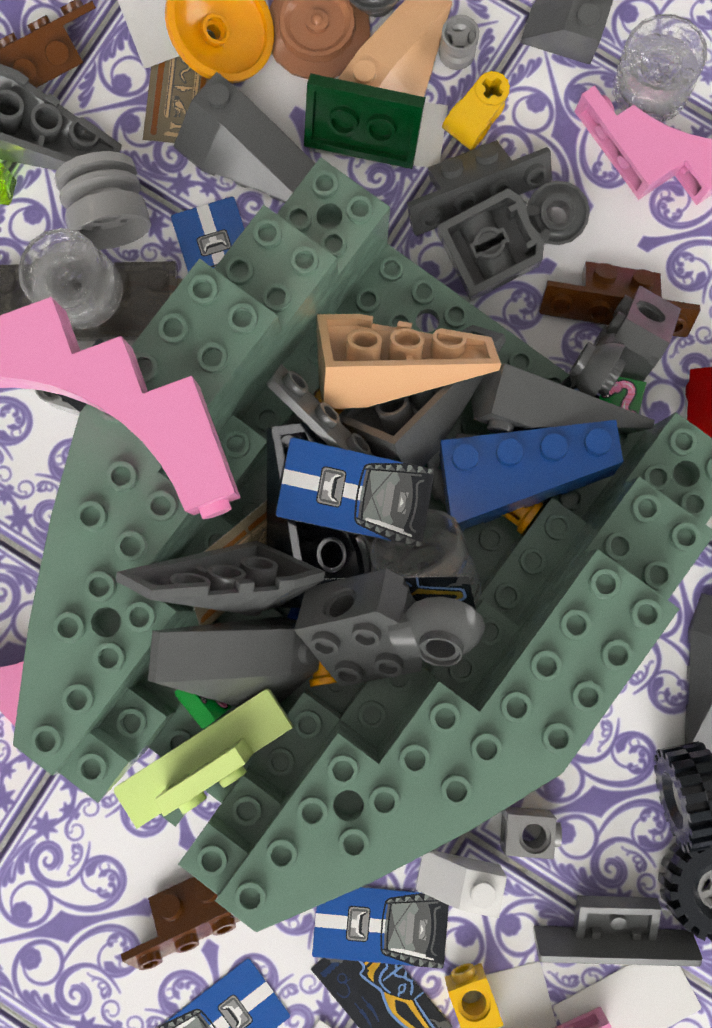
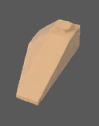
(402, 48)
(380, 363)

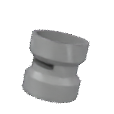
(457, 33)

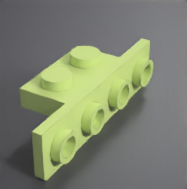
(203, 760)

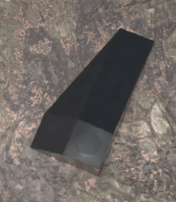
(329, 549)

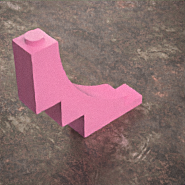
(647, 149)
(171, 420)

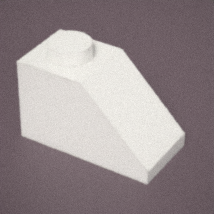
(462, 882)

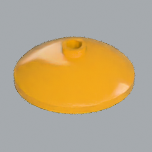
(241, 32)

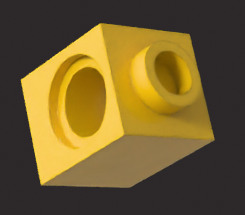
(481, 1013)

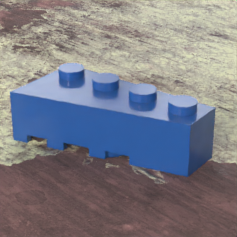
(521, 468)

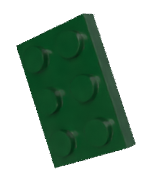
(362, 121)

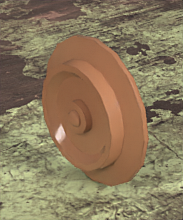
(317, 35)

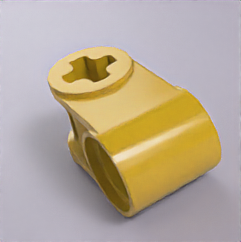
(476, 112)

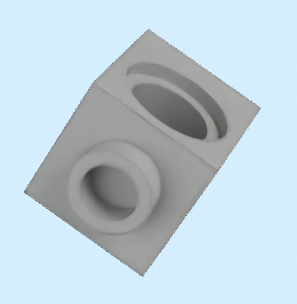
(516, 820)

